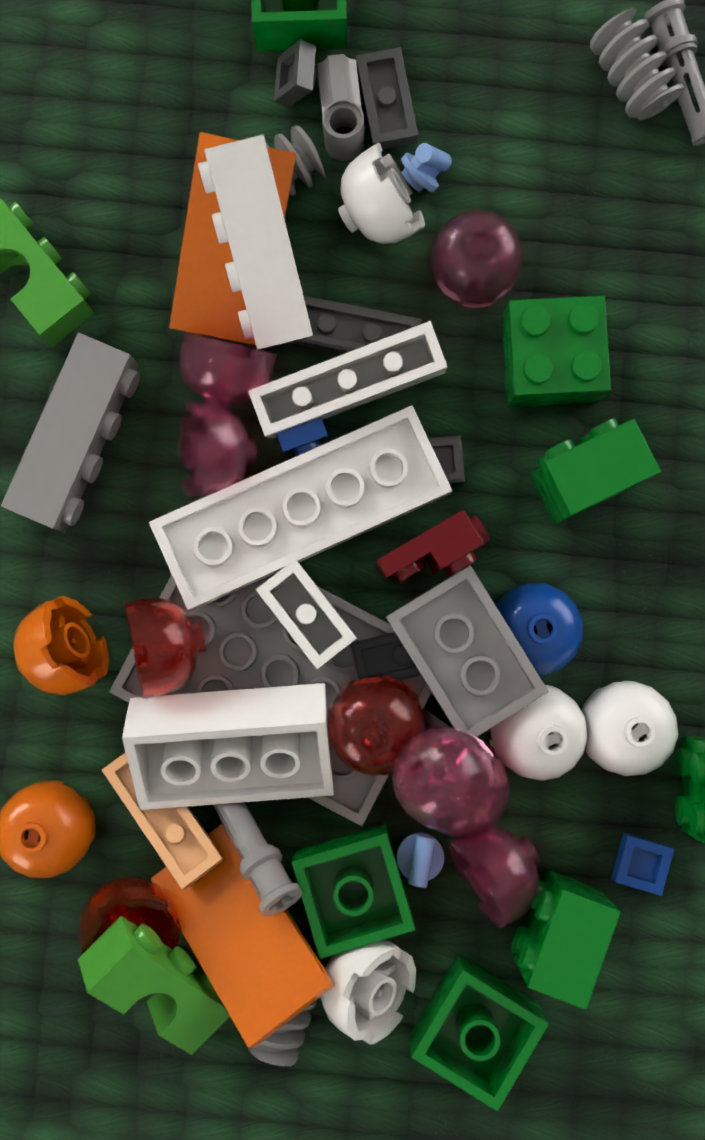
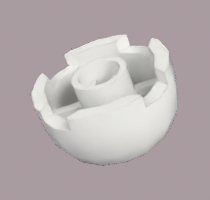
(378, 199)
(629, 728)
(542, 737)
(368, 990)

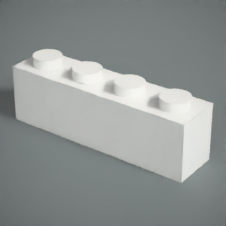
(258, 242)
(349, 380)

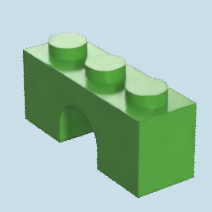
(49, 300)
(134, 963)

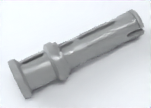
(680, 49)
(259, 860)

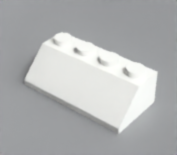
(229, 746)

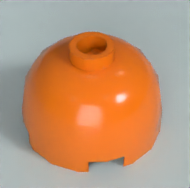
(59, 648)
(46, 829)

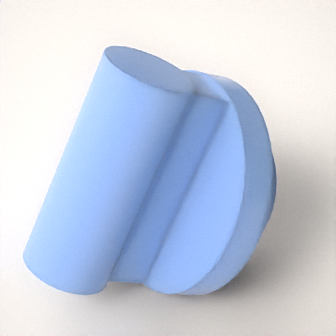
(425, 166)
(420, 858)

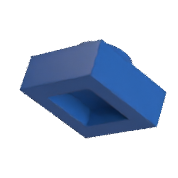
(303, 437)
(642, 864)

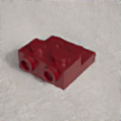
(444, 547)

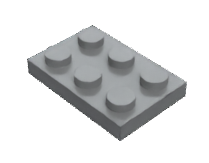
(467, 653)

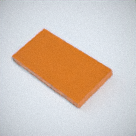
(202, 290)
(252, 960)

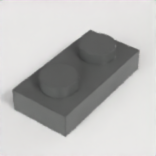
(387, 98)

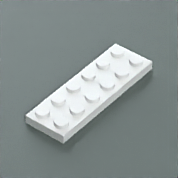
(300, 508)

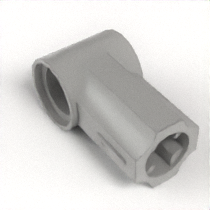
(341, 106)

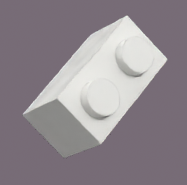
(306, 614)

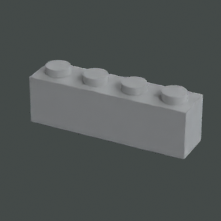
(72, 434)

